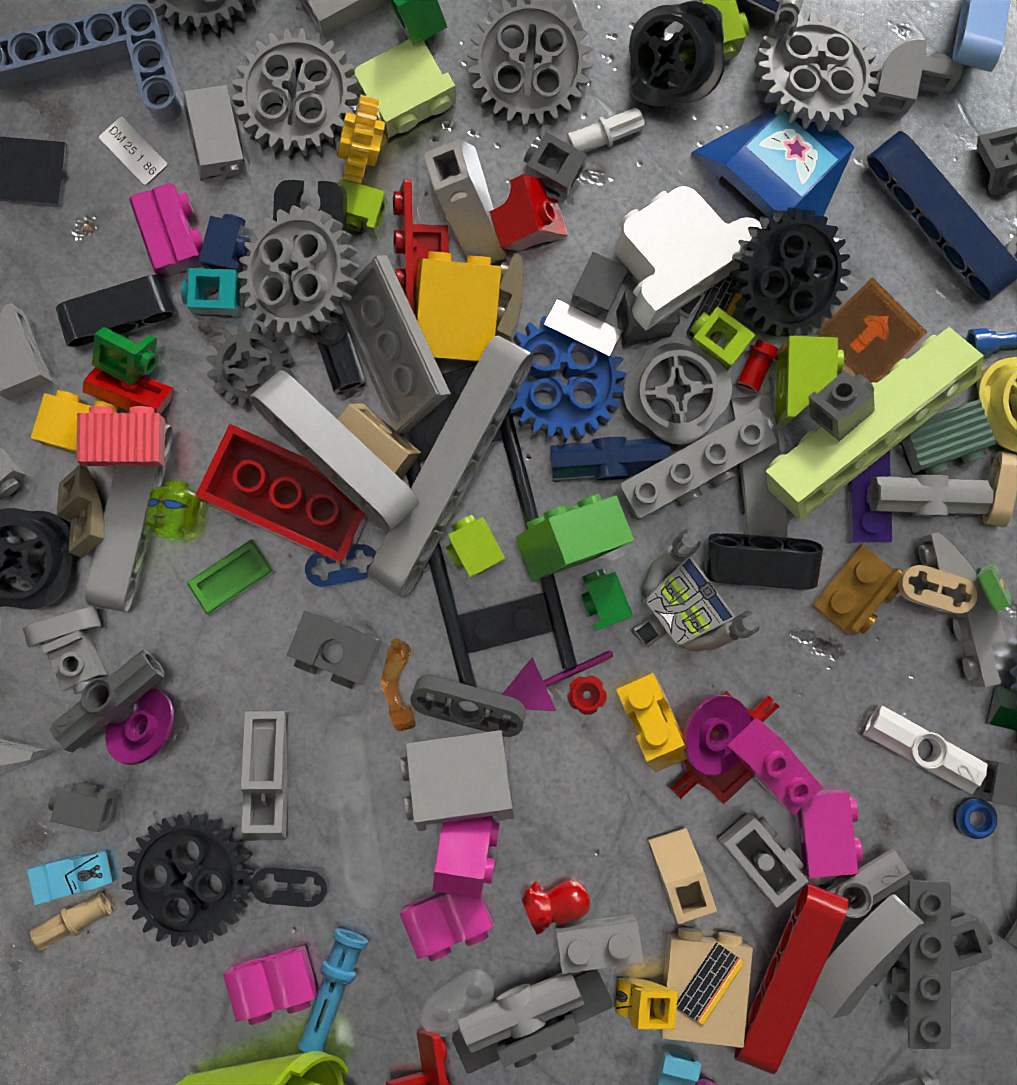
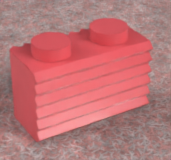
(120, 438)

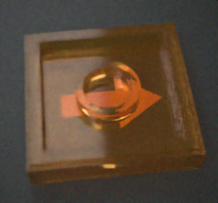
(872, 331)

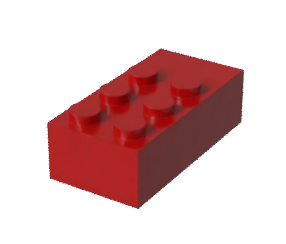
(281, 495)

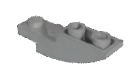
(976, 627)

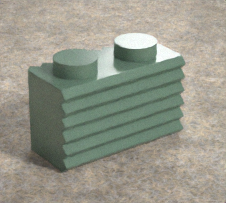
(949, 436)

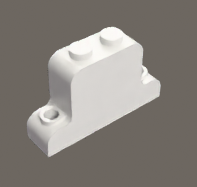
(677, 251)

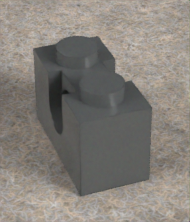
(316, 632)

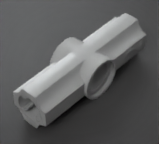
(929, 495)
(875, 880)
(520, 1011)

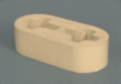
(1004, 485)
(940, 581)

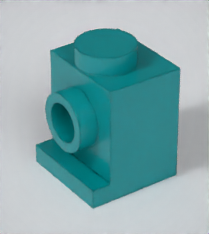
(202, 281)

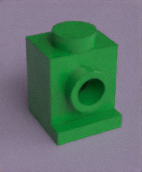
(605, 599)

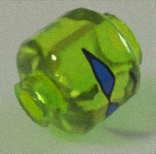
(172, 510)

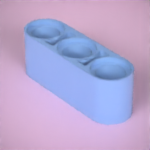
(981, 33)

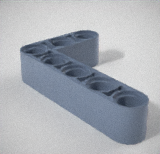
(89, 51)

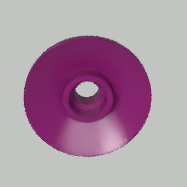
(711, 730)
(143, 731)

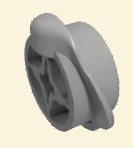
(717, 385)

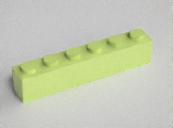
(902, 403)

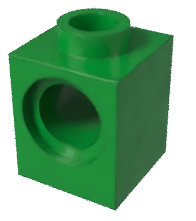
(419, 18)

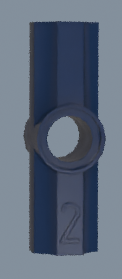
(606, 458)

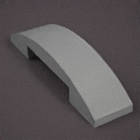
(763, 511)

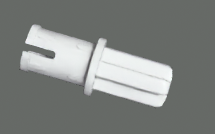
(607, 130)

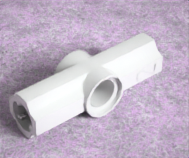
(946, 759)

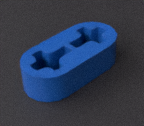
(341, 576)

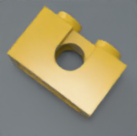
(658, 739)

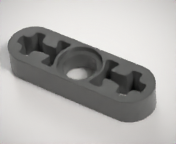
(459, 692)

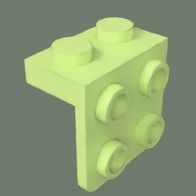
(406, 86)

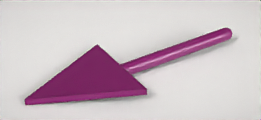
(532, 689)

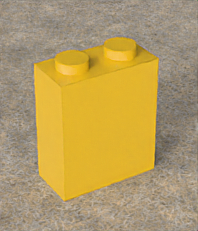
(456, 304)

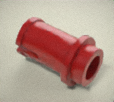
(757, 365)

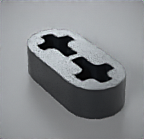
(291, 876)

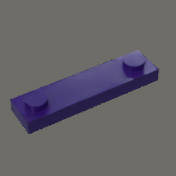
(864, 524)

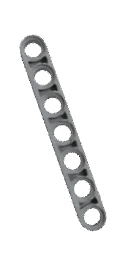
(452, 464)

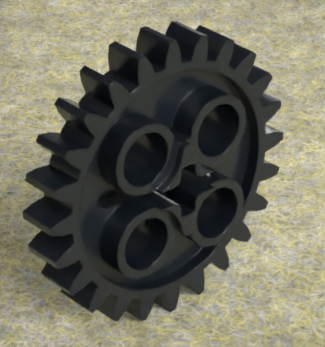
(790, 272)
(159, 901)

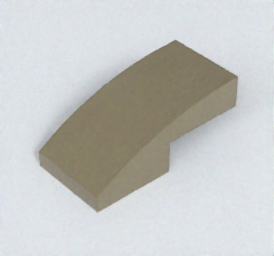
(81, 504)

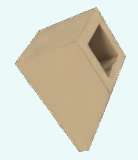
(682, 876)

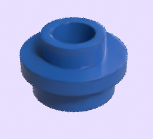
(988, 818)

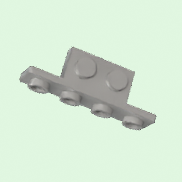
(698, 464)

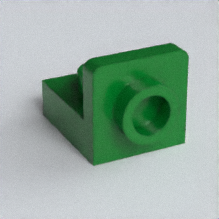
(123, 357)

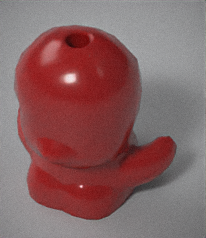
(559, 905)

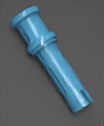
(333, 971)

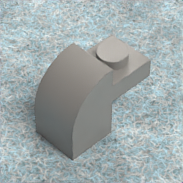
(907, 70)

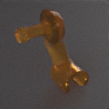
(396, 659)

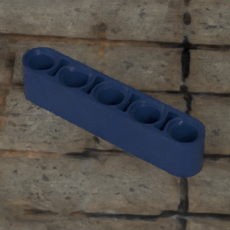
(943, 215)

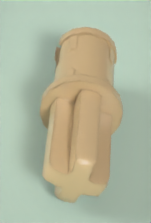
(70, 921)

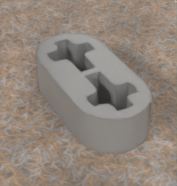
(60, 626)

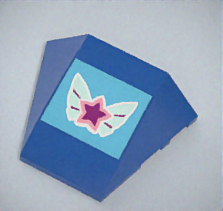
(779, 162)

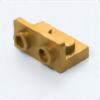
(858, 592)

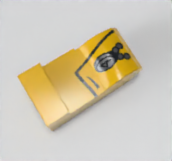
(642, 1003)

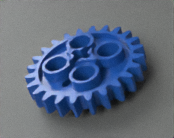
(565, 412)

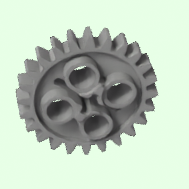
(563, 63)
(816, 72)
(261, 89)
(298, 271)

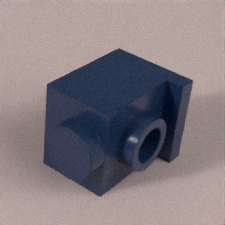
(224, 243)

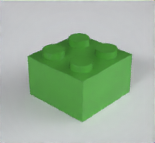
(573, 535)

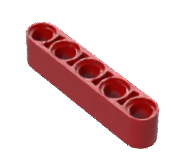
(791, 977)

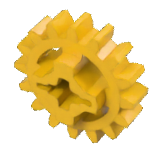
(360, 139)

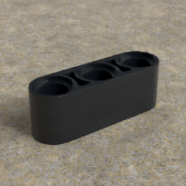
(115, 308)
(763, 561)

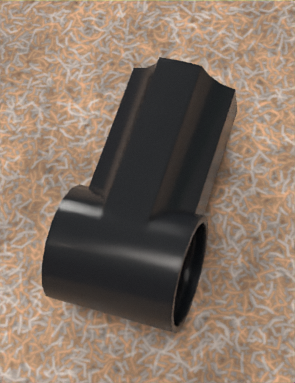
(340, 357)

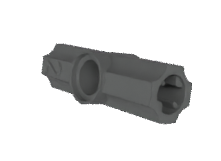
(107, 701)

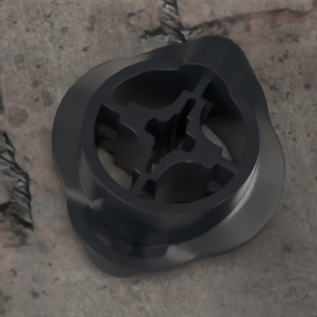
(693, 51)
(52, 538)

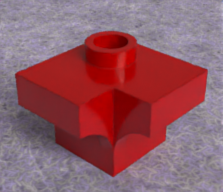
(527, 215)

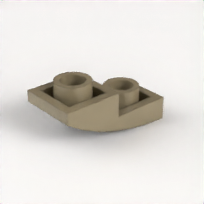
(511, 291)

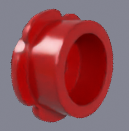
(576, 697)

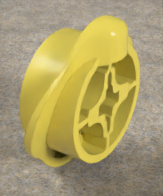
(995, 391)

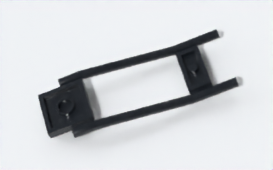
(506, 620)

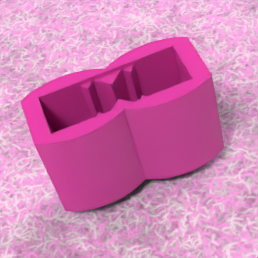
(444, 921)
(271, 985)

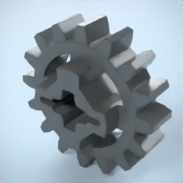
(234, 368)

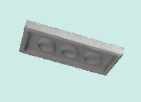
(393, 346)

